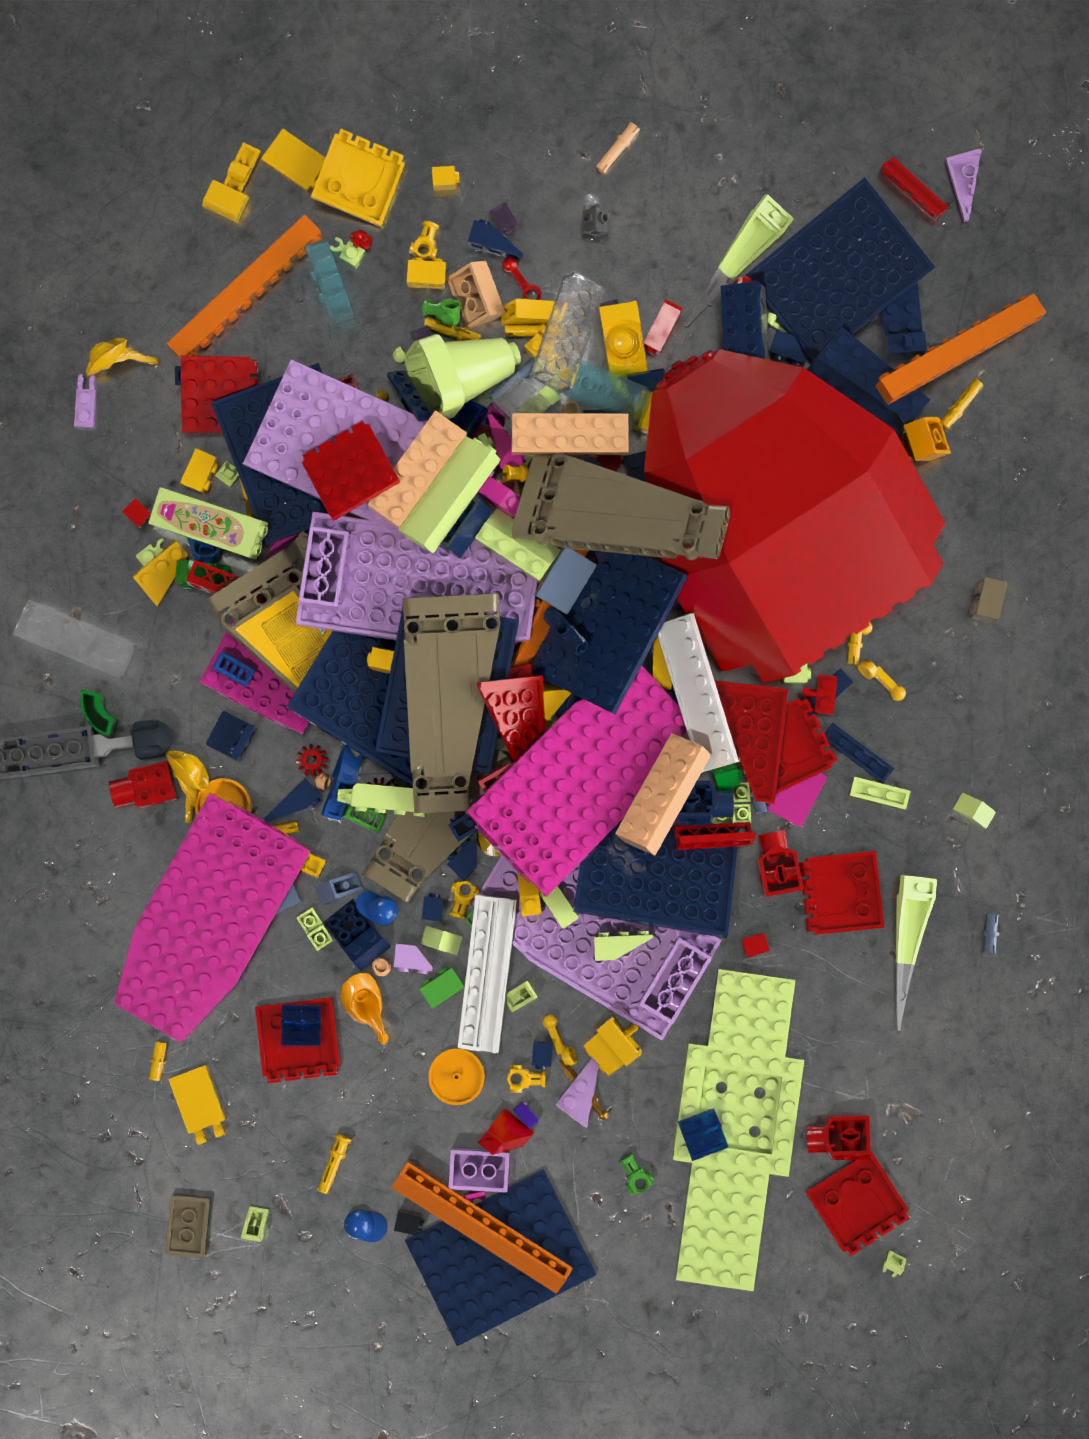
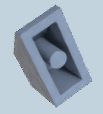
(338, 888)

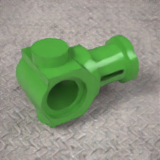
(447, 310)
(633, 1175)

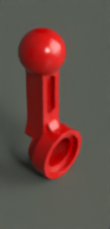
(510, 265)

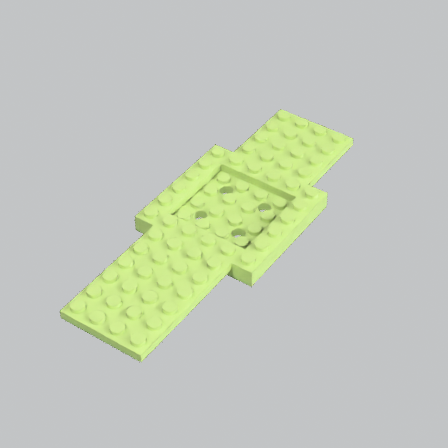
(731, 1185)

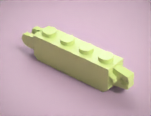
(379, 798)

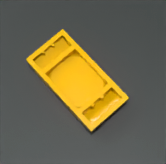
(623, 338)

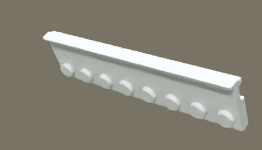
(696, 690)
(487, 973)

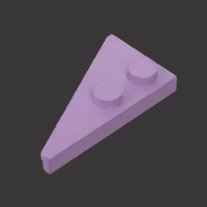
(963, 174)
(578, 1097)

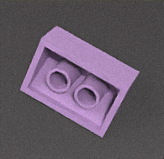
(478, 1170)

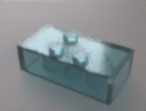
(328, 279)
(609, 392)

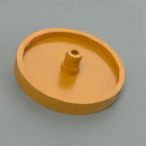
(228, 791)
(456, 1076)

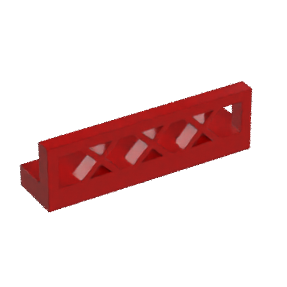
(913, 189)
(211, 587)
(712, 839)

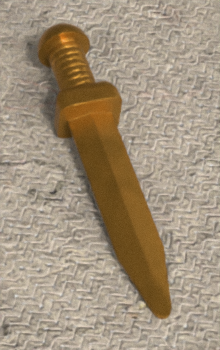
(571, 1075)

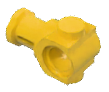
(425, 240)
(464, 900)
(526, 1078)

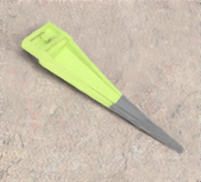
(757, 233)
(913, 910)

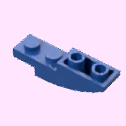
(344, 777)

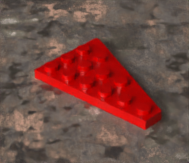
(516, 710)
(757, 726)

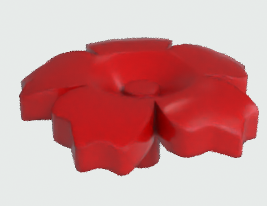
(361, 238)

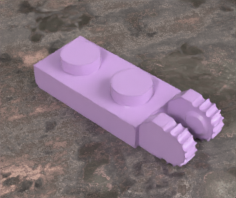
(85, 403)

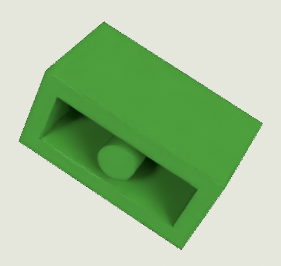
(442, 987)

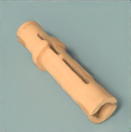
(622, 141)

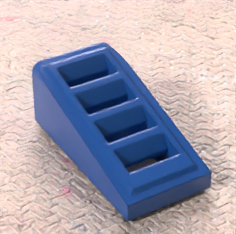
(222, 655)

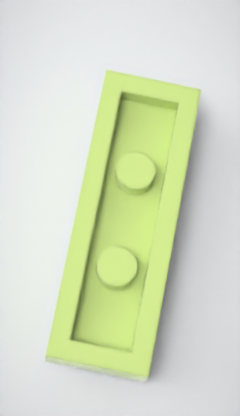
(879, 793)

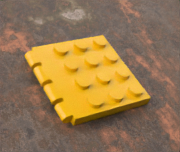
(358, 177)

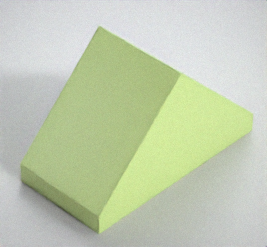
(974, 810)
(441, 940)
(520, 996)
(255, 1224)

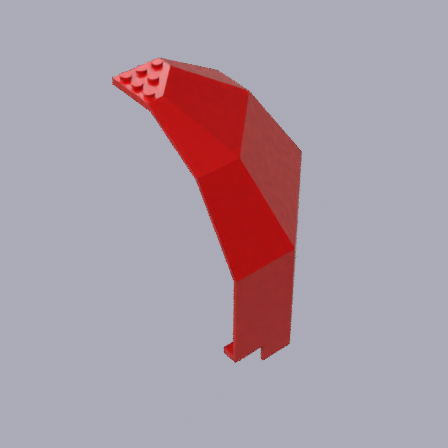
(819, 501)

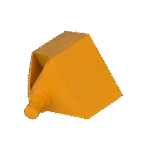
(925, 439)

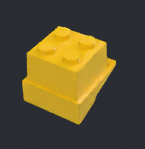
(613, 1046)

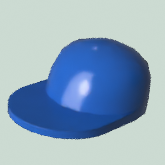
(203, 551)
(376, 908)
(365, 1225)

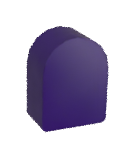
(526, 1115)

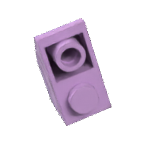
(411, 957)

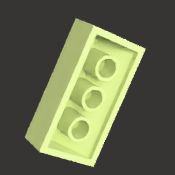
(524, 554)

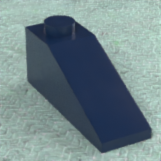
(489, 239)
(299, 799)

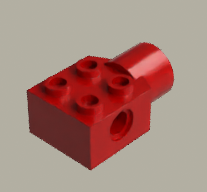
(145, 786)
(778, 865)
(842, 1138)

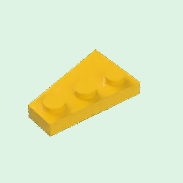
(160, 572)

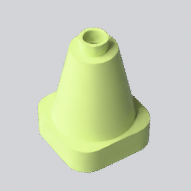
(458, 370)

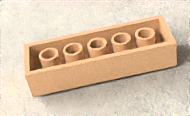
(569, 434)
(418, 469)
(663, 794)

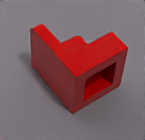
(136, 512)
(755, 945)

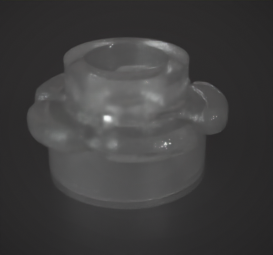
(589, 201)

